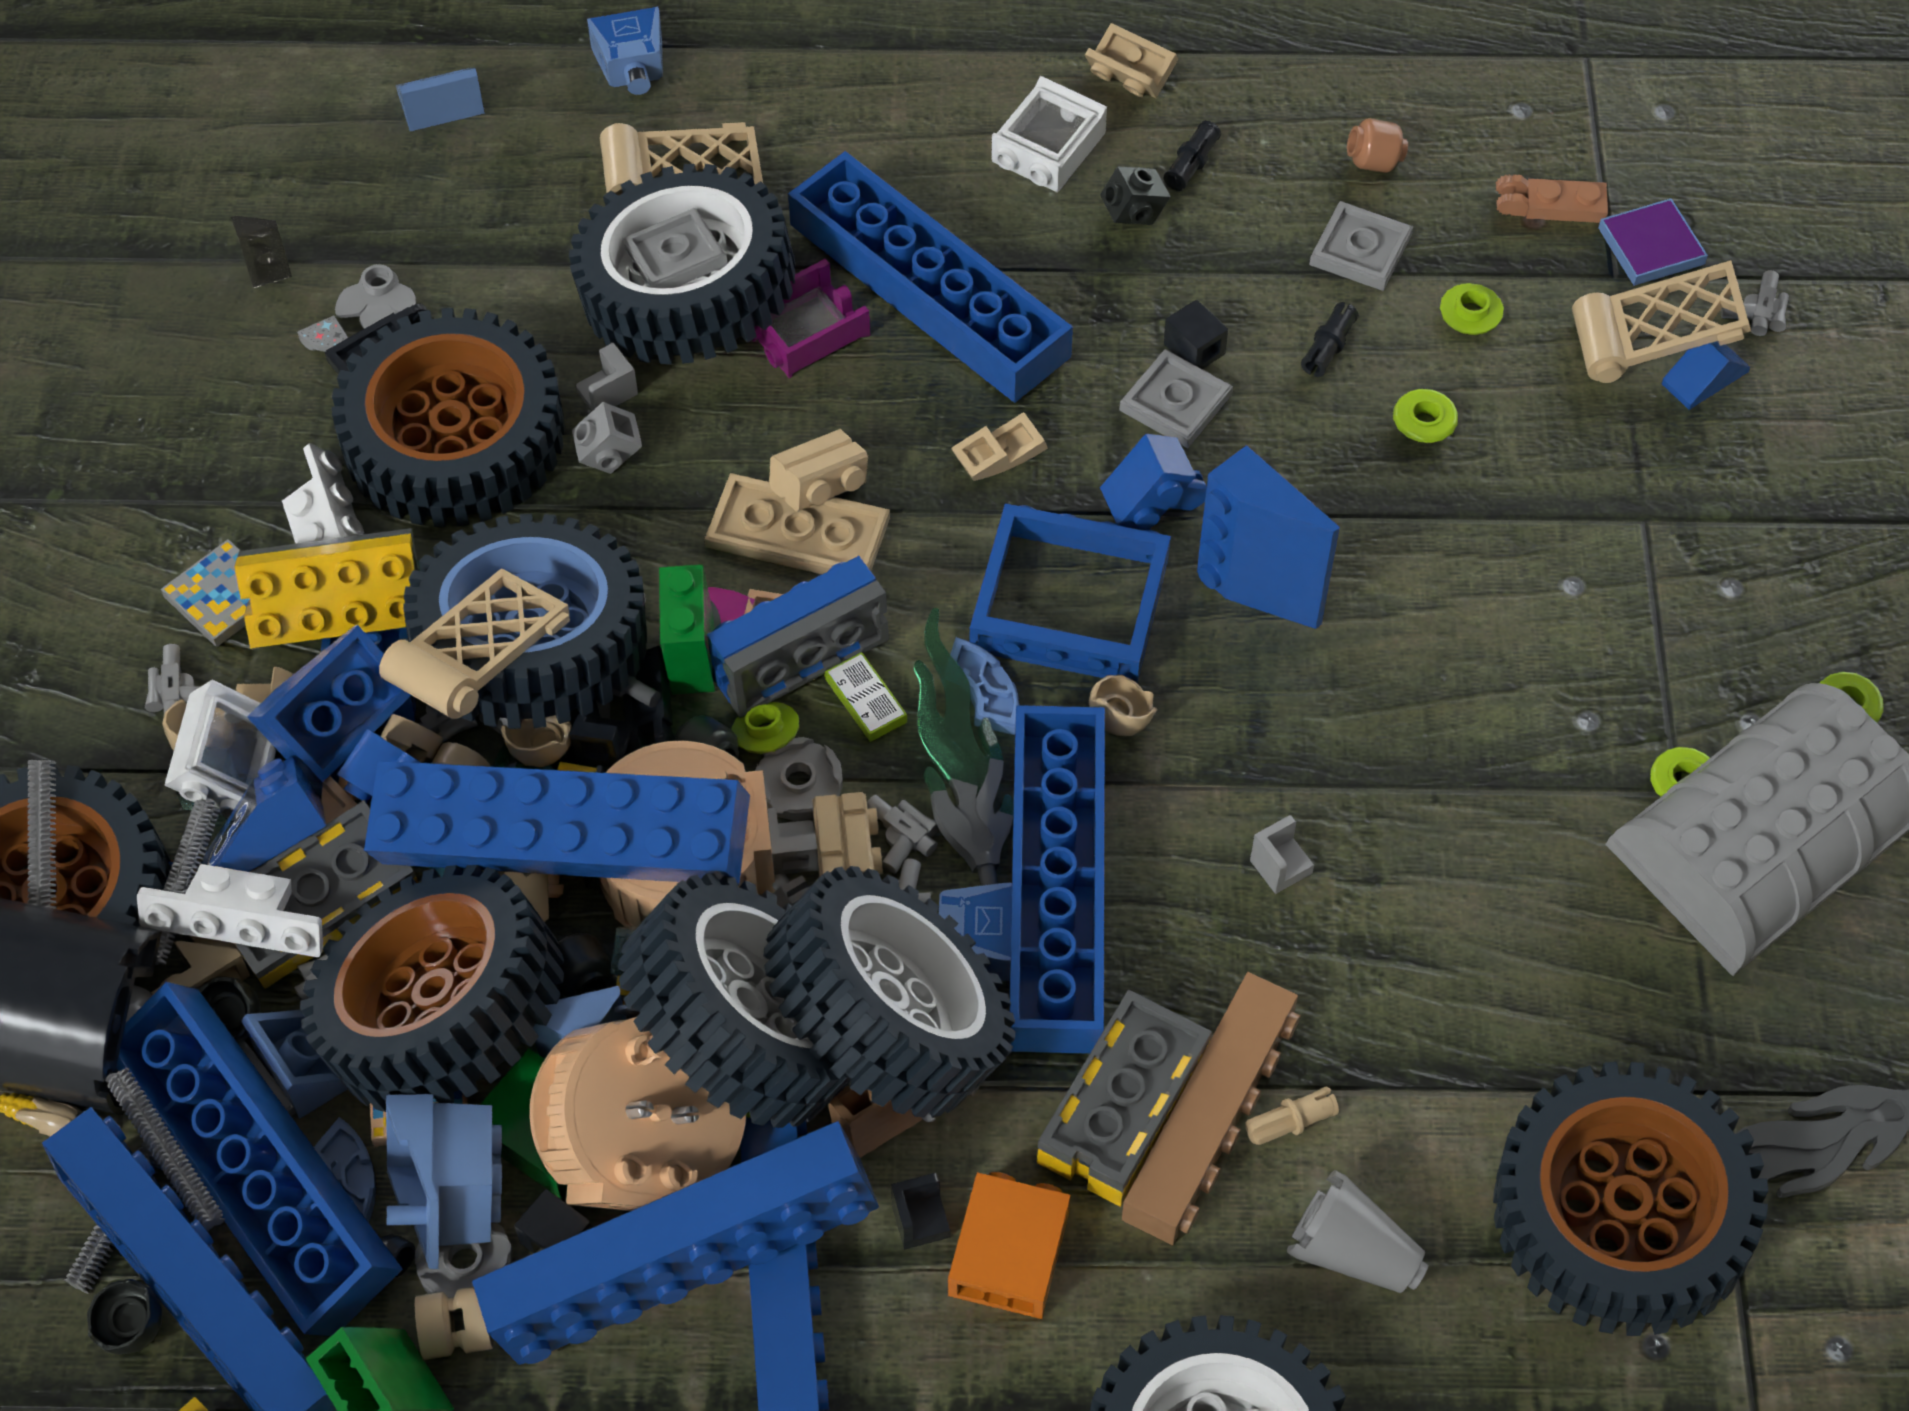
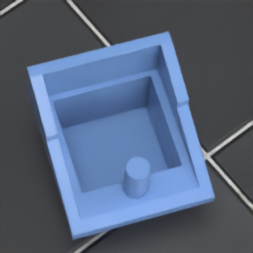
(443, 1171)

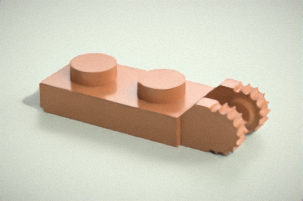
(1552, 199)

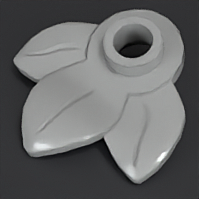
(374, 296)

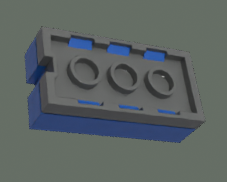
(798, 635)

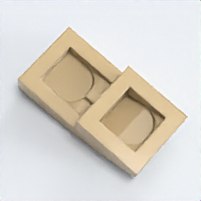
(997, 451)

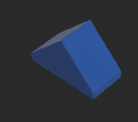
(1703, 373)

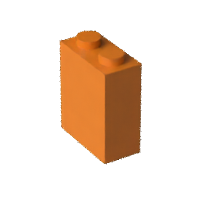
(1009, 1244)

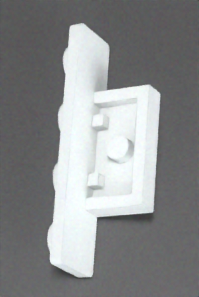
(323, 504)
(233, 909)

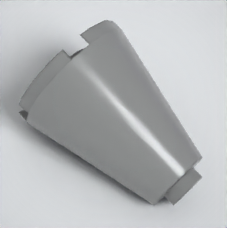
(1357, 1239)

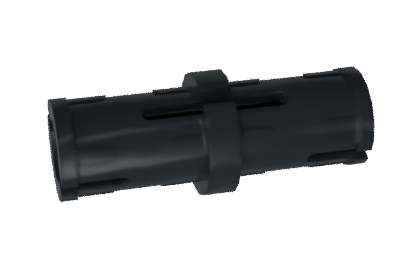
(1192, 155)
(1329, 339)

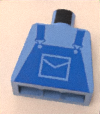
(628, 48)
(986, 917)

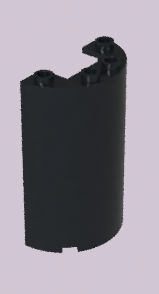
(66, 1000)

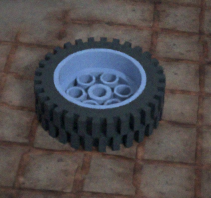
(572, 565)

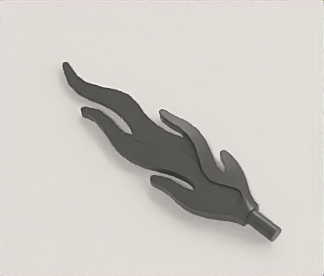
(1829, 1145)

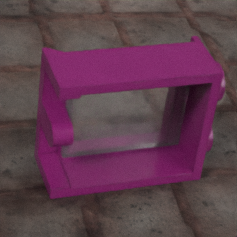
(813, 321)

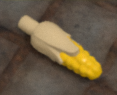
(41, 1114)

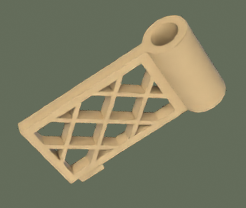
(627, 152)
(1605, 333)
(440, 675)

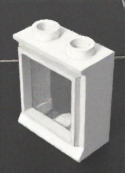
(1049, 134)
(217, 748)

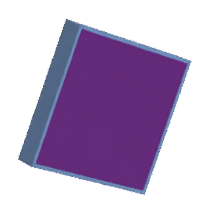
(1652, 242)

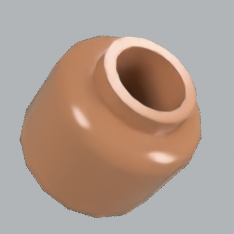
(1377, 145)

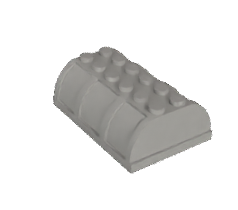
(1771, 823)

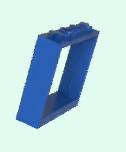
(1060, 648)

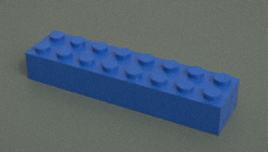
(930, 276)
(557, 821)
(1058, 879)
(255, 1162)
(675, 1245)
(183, 1267)

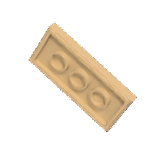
(764, 527)

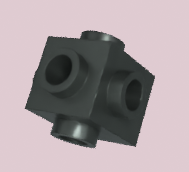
(1135, 195)

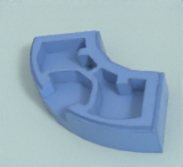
(990, 686)
(350, 1164)

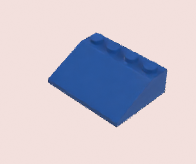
(1265, 541)

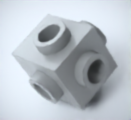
(606, 438)

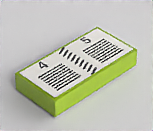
(866, 697)

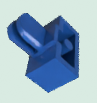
(1151, 481)

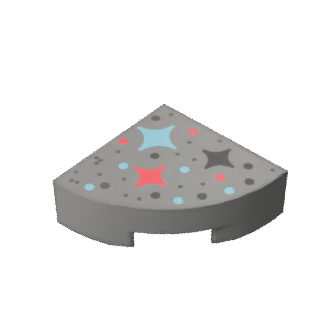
(322, 335)

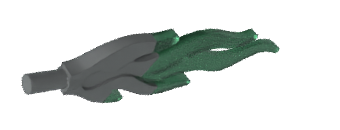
(972, 777)

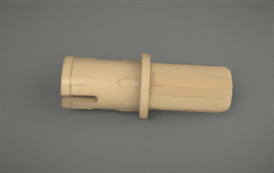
(1292, 1116)

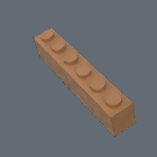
(1210, 1108)

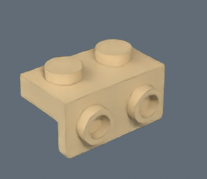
(1132, 61)

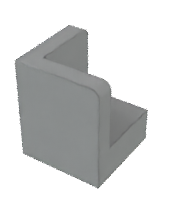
(612, 384)
(792, 845)
(1279, 855)

